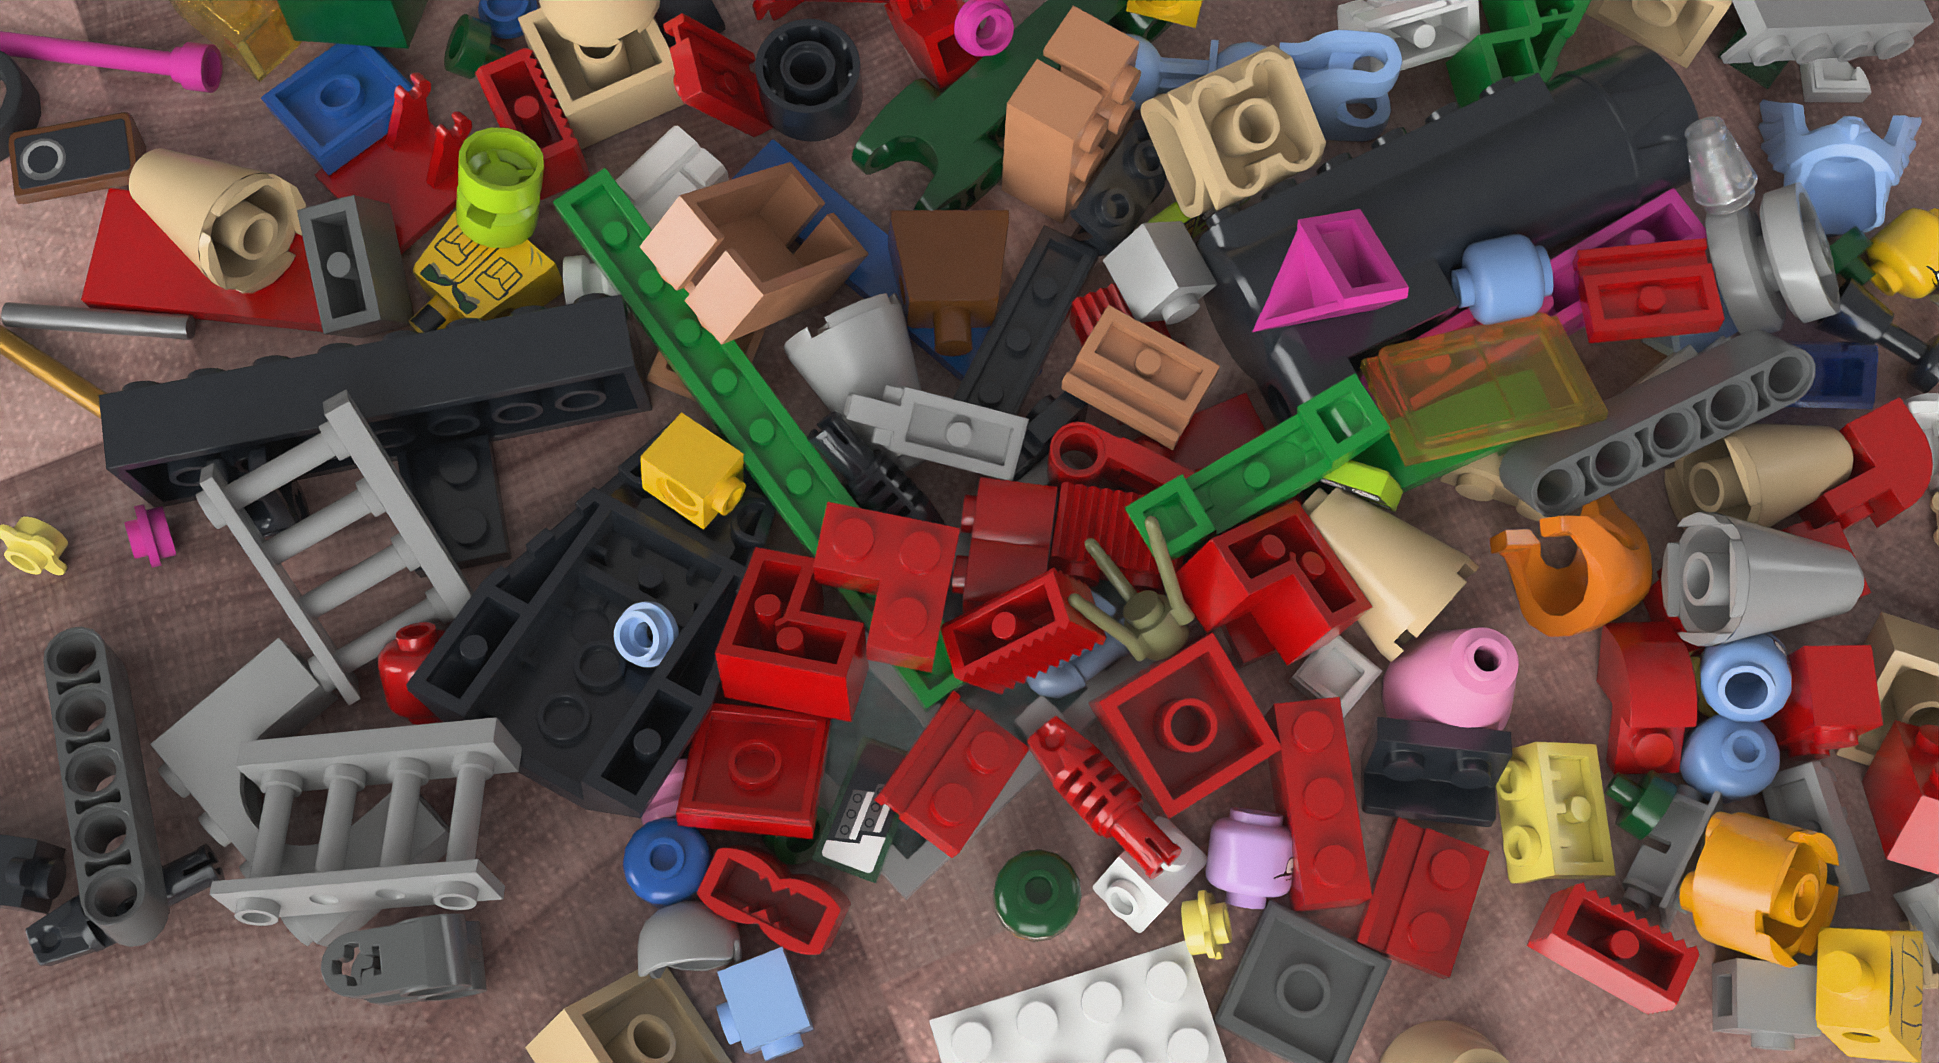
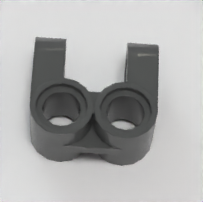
(417, 958)

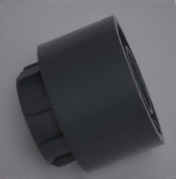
(803, 54)

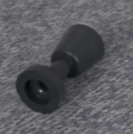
(1870, 322)

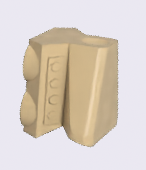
(1234, 131)

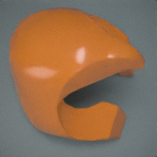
(1598, 586)

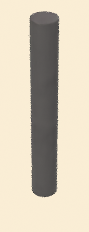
(98, 320)

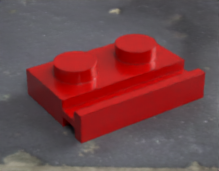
(715, 76)
(1647, 291)
(952, 774)
(1421, 898)

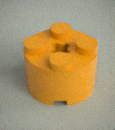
(1761, 887)

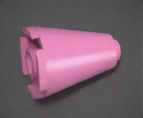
(1453, 679)

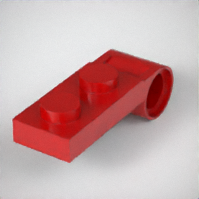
(1132, 465)

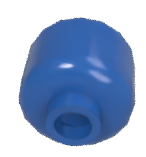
(666, 862)

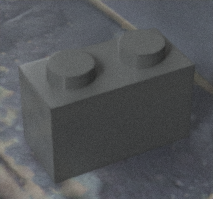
(356, 267)

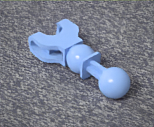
(1322, 64)

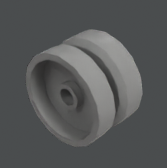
(1773, 262)

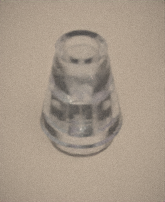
(1718, 168)

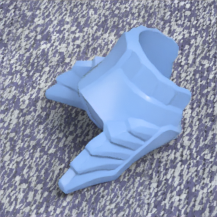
(1839, 164)

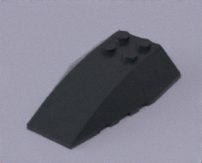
(544, 651)

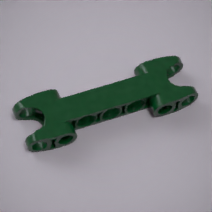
(961, 128)

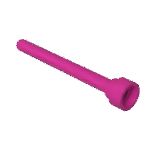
(193, 65)

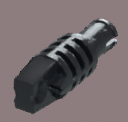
(870, 475)
(71, 934)

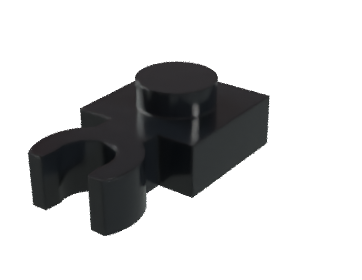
(1043, 423)

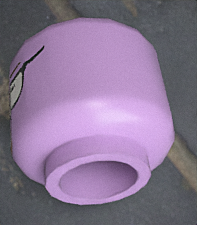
(1250, 857)

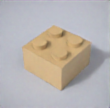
(604, 86)

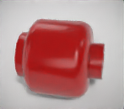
(398, 664)

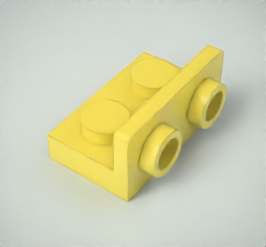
(1554, 813)

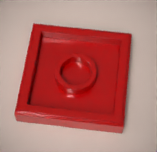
(755, 771)

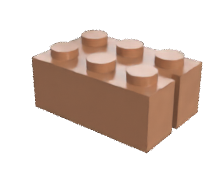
(1068, 118)
(734, 253)

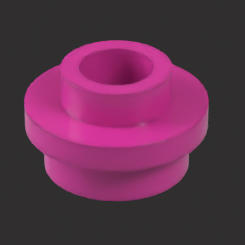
(993, 36)
(150, 535)

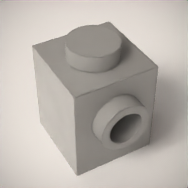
(1160, 272)
(1765, 1002)

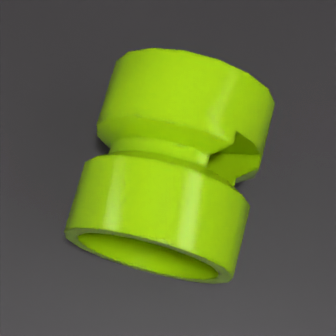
(499, 187)

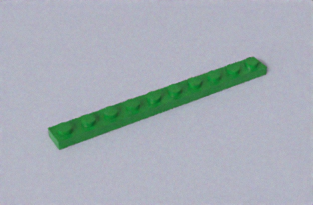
(727, 391)

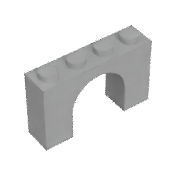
(271, 700)

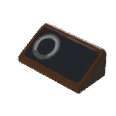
(74, 157)

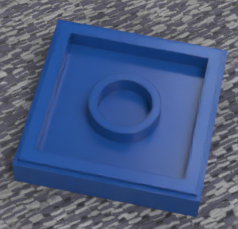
(338, 103)

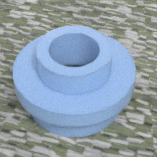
(632, 636)

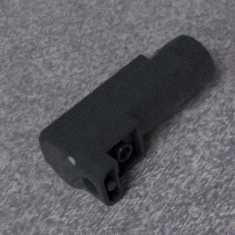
(1512, 163)

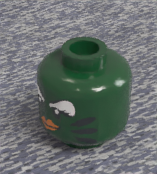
(1036, 895)

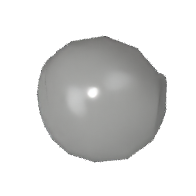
(687, 939)

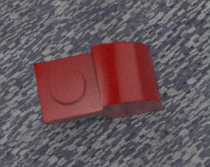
(930, 39)
(1887, 471)
(1652, 695)

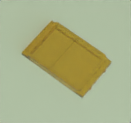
(1481, 388)

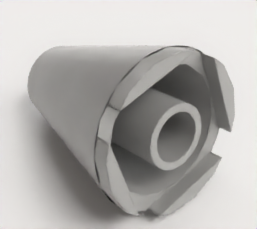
(859, 354)
(1752, 579)

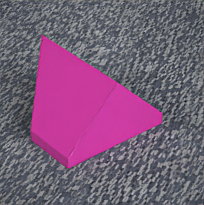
(1331, 272)

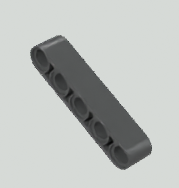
(1659, 422)
(120, 807)

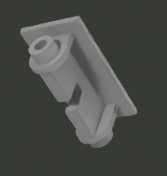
(1658, 876)

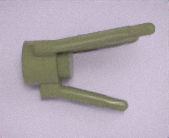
(1152, 622)

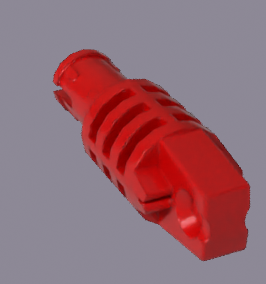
(1101, 794)

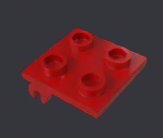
(408, 167)

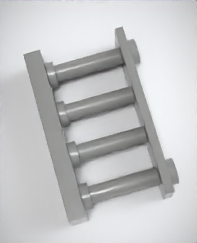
(378, 492)
(345, 766)

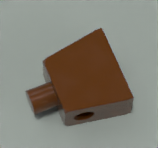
(948, 271)

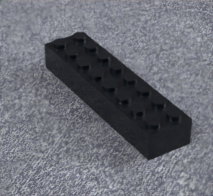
(412, 387)

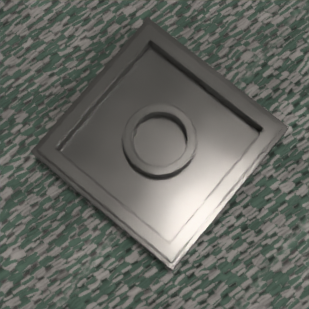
(1301, 989)

